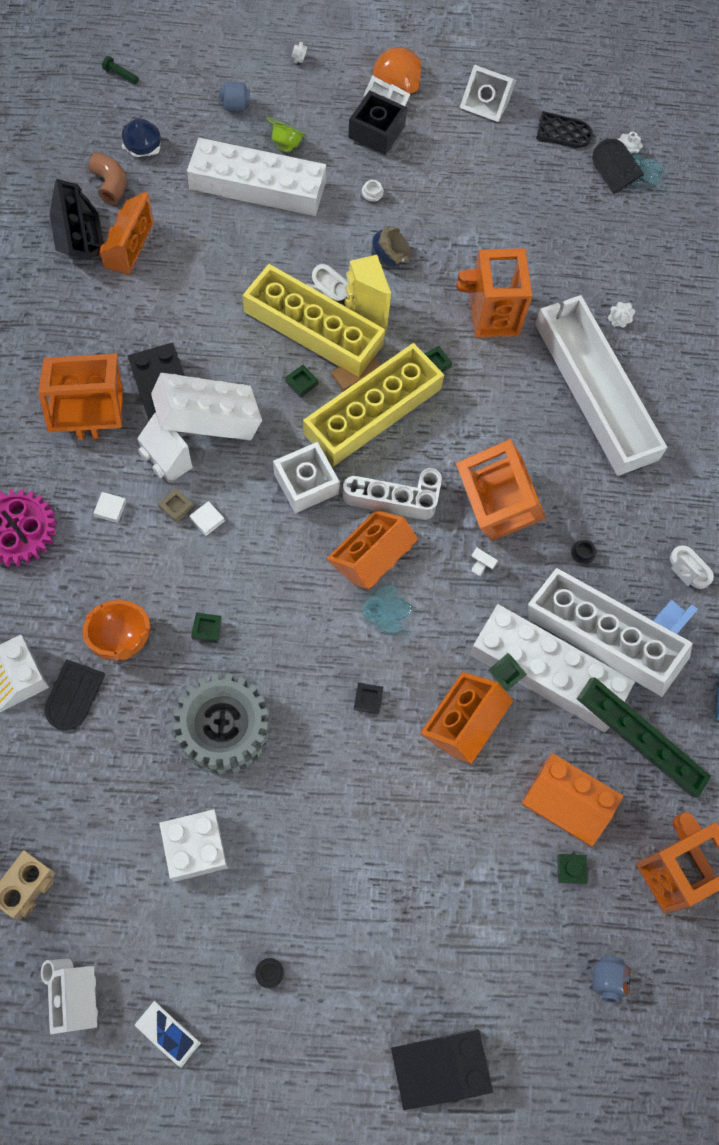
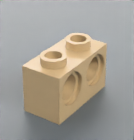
(16, 881)

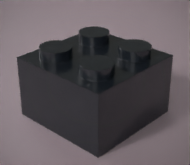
(377, 122)

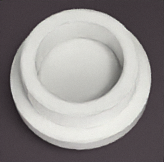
(299, 52)
(372, 190)

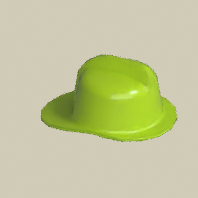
(285, 135)

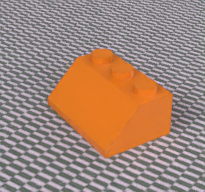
(128, 234)
(373, 548)
(467, 716)
(572, 799)

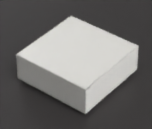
(109, 507)
(207, 518)

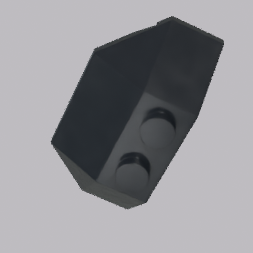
(74, 222)

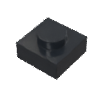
(368, 698)

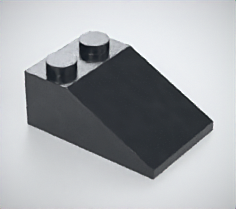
(147, 367)
(441, 1069)

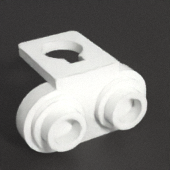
(329, 282)
(690, 567)

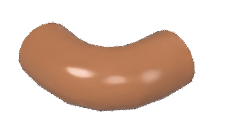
(113, 175)

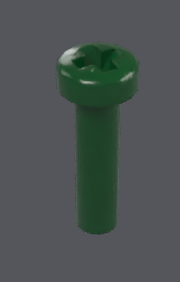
(108, 64)

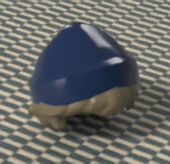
(390, 247)

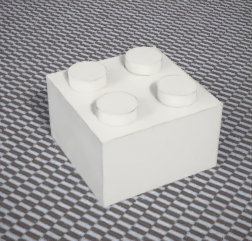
(306, 477)
(193, 845)

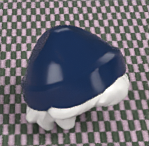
(141, 138)

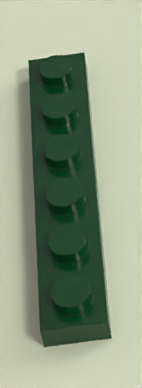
(643, 737)

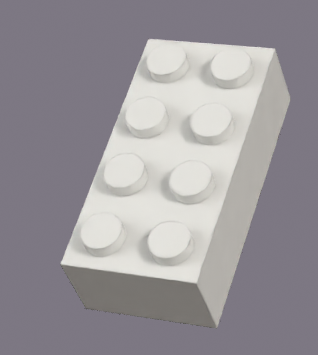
(205, 407)

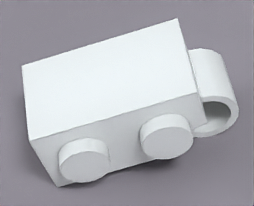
(70, 996)

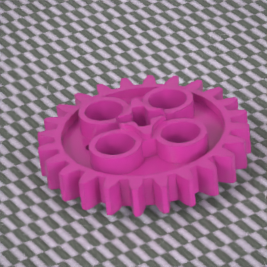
(34, 514)

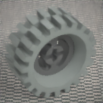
(192, 723)

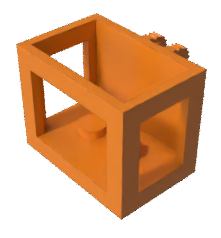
(497, 310)
(83, 393)
(501, 491)
(665, 875)

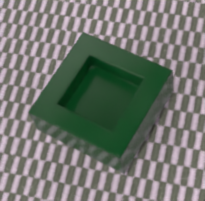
(439, 358)
(301, 380)
(206, 627)
(507, 672)
(572, 869)

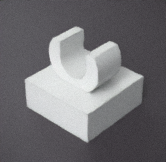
(483, 561)

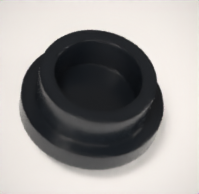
(583, 551)
(269, 973)

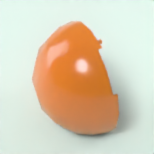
(400, 68)
(116, 629)

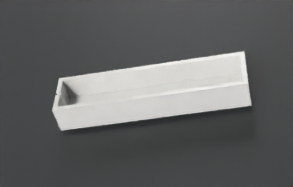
(600, 385)

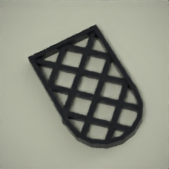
(564, 141)

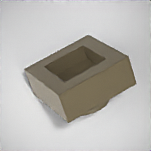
(176, 505)

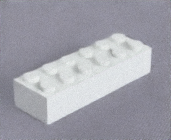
(256, 176)
(610, 631)
(551, 664)

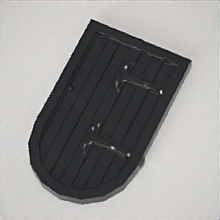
(615, 164)
(72, 695)

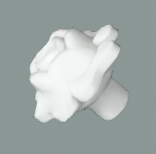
(632, 142)
(621, 314)

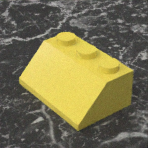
(368, 290)

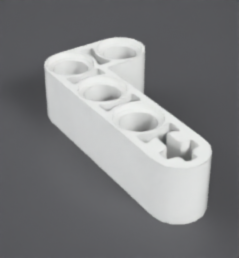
(391, 492)

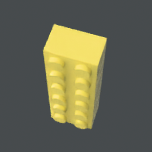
(313, 320)
(373, 404)

